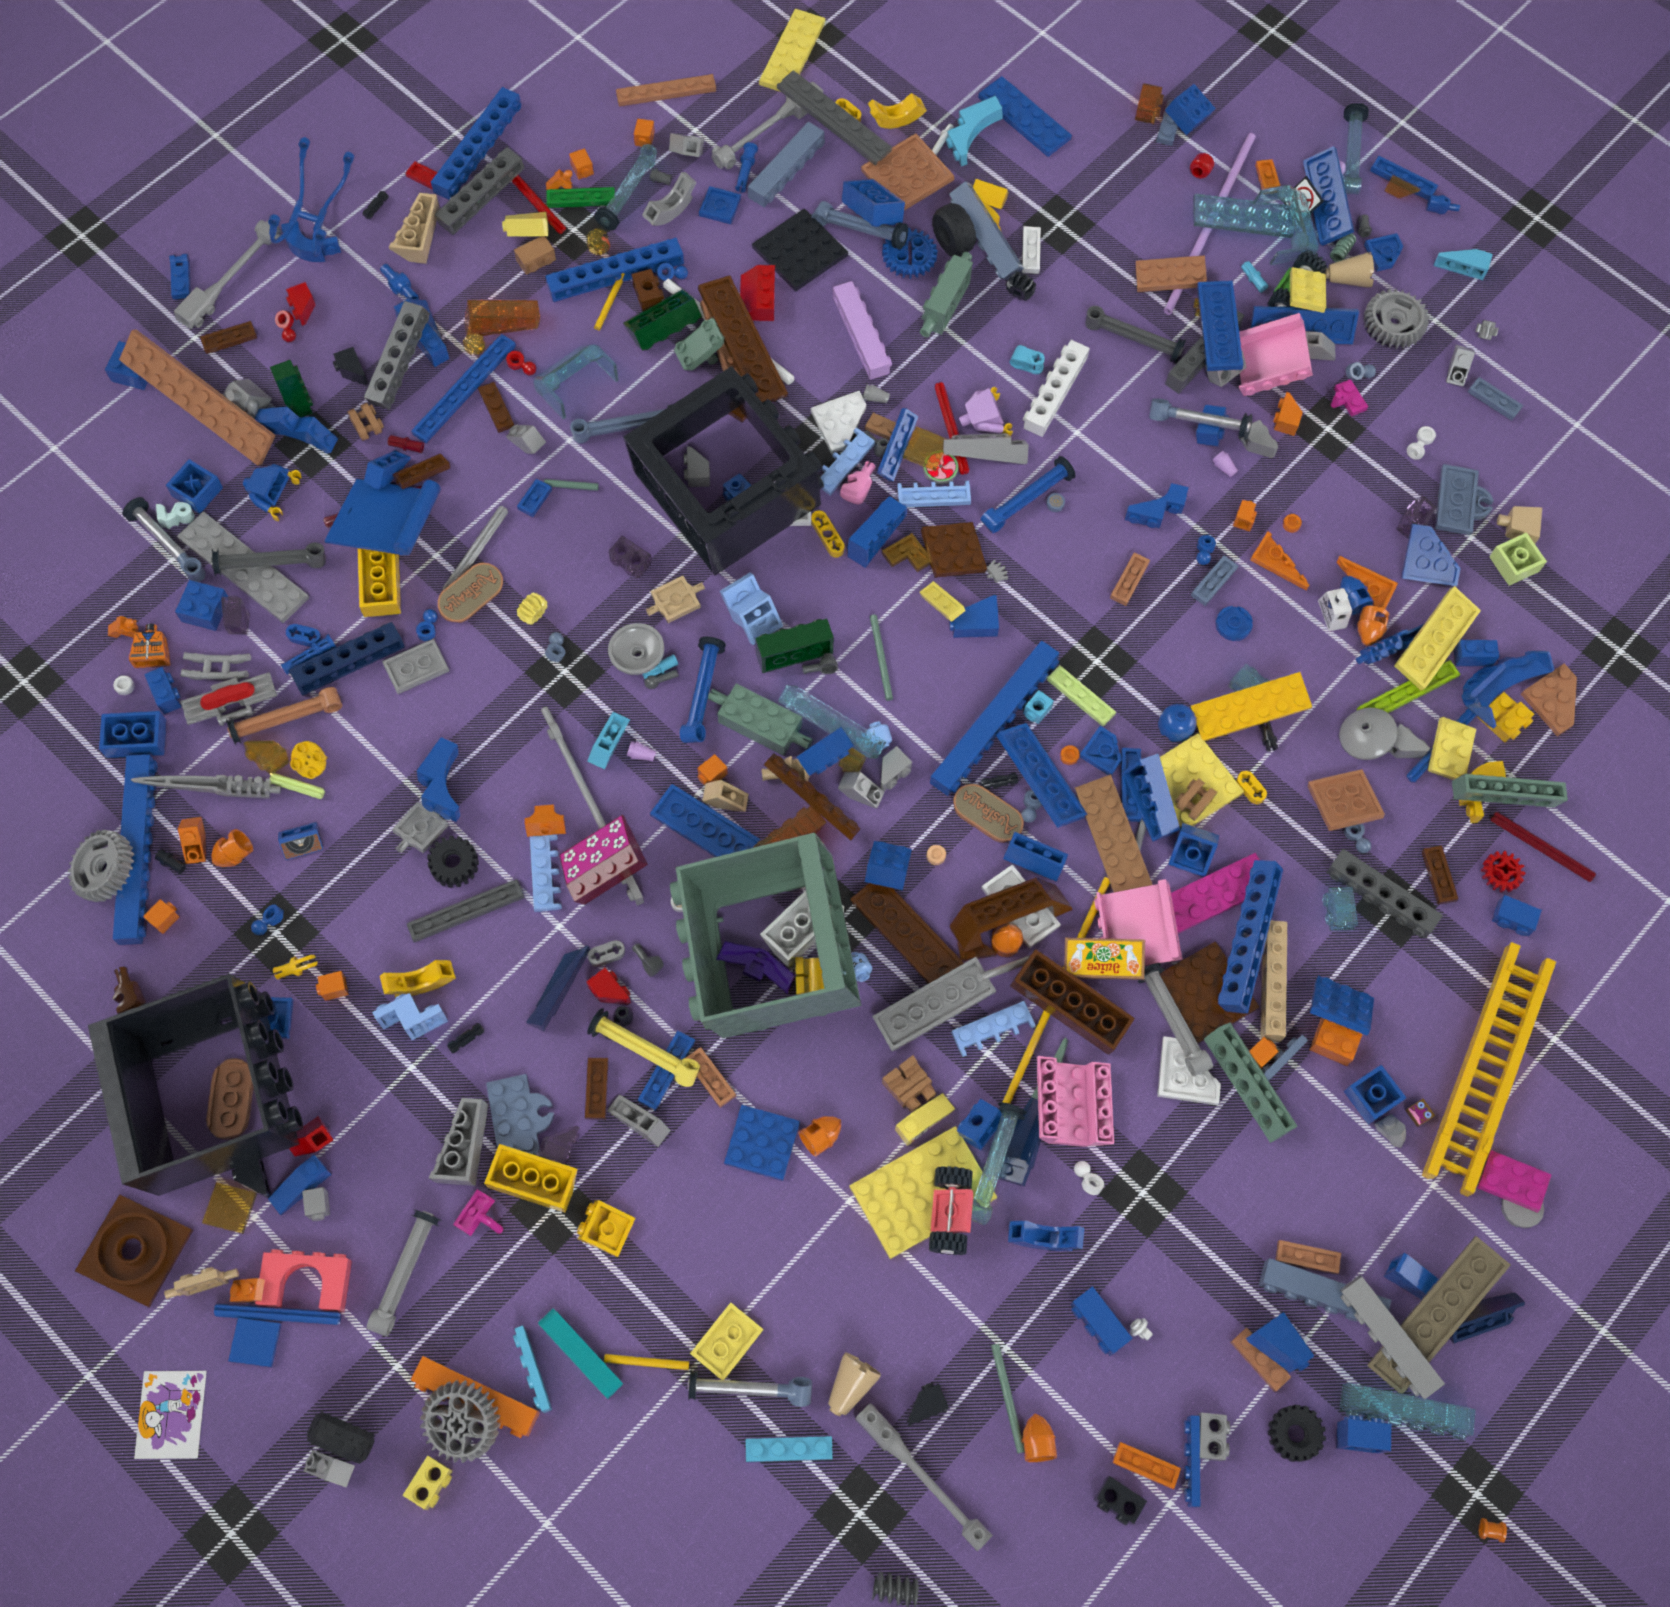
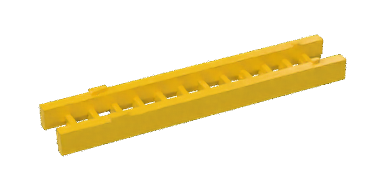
(1474, 1054)

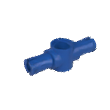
(398, 282)

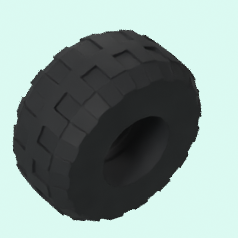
(954, 229)
(340, 1437)

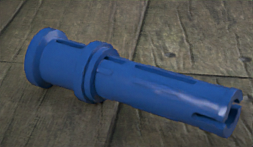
(747, 161)
(317, 649)

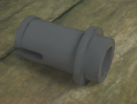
(660, 177)
(1364, 227)

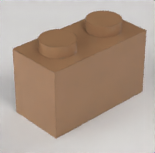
(535, 255)

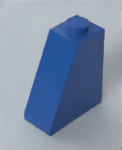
(977, 620)
(1410, 1275)
(1282, 1344)

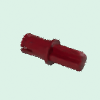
(406, 444)

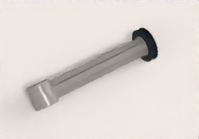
(1197, 1060)
(382, 1319)

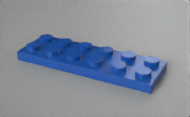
(1027, 117)
(1333, 215)
(1335, 323)
(1220, 326)
(1041, 775)
(701, 824)

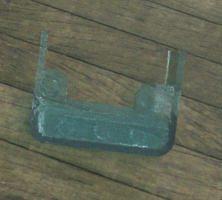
(1305, 236)
(552, 377)

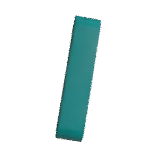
(580, 1353)

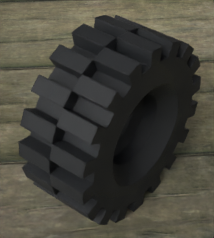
(457, 874)
(1312, 1428)

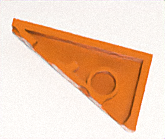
(1273, 558)
(1378, 586)

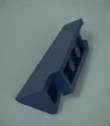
(558, 988)
(1488, 1315)

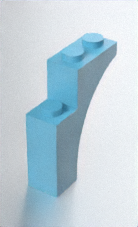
(971, 123)

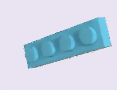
(534, 1379)
(789, 1449)

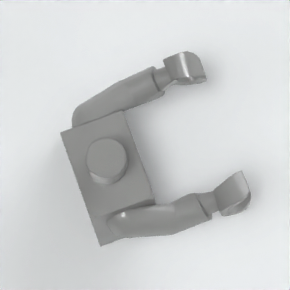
(247, 396)

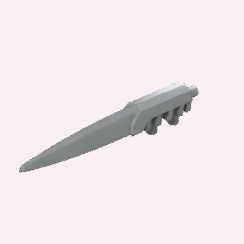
(219, 785)

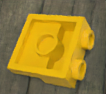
(1509, 717)
(605, 1227)

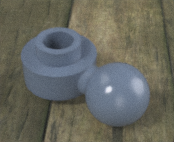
(1367, 371)
(555, 651)
(1029, 813)
(1362, 844)

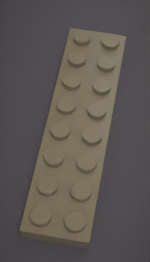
(1445, 1306)

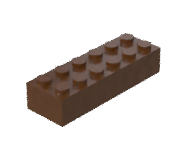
(1072, 1002)

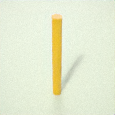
(608, 303)
(649, 1362)

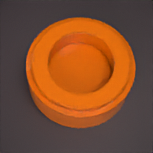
(1292, 523)
(1069, 755)

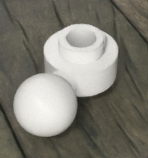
(1092, 1183)

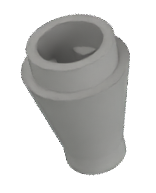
(875, 394)

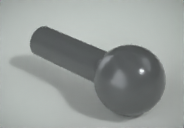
(652, 682)

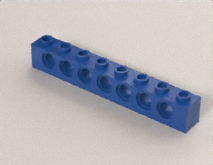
(476, 143)
(608, 270)
(1253, 946)

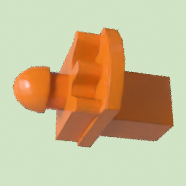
(560, 179)
(123, 626)

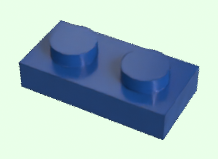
(534, 498)

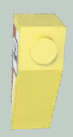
(924, 1119)

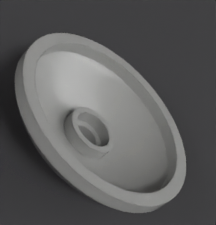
(633, 640)
(1370, 742)

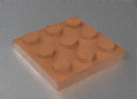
(1345, 800)

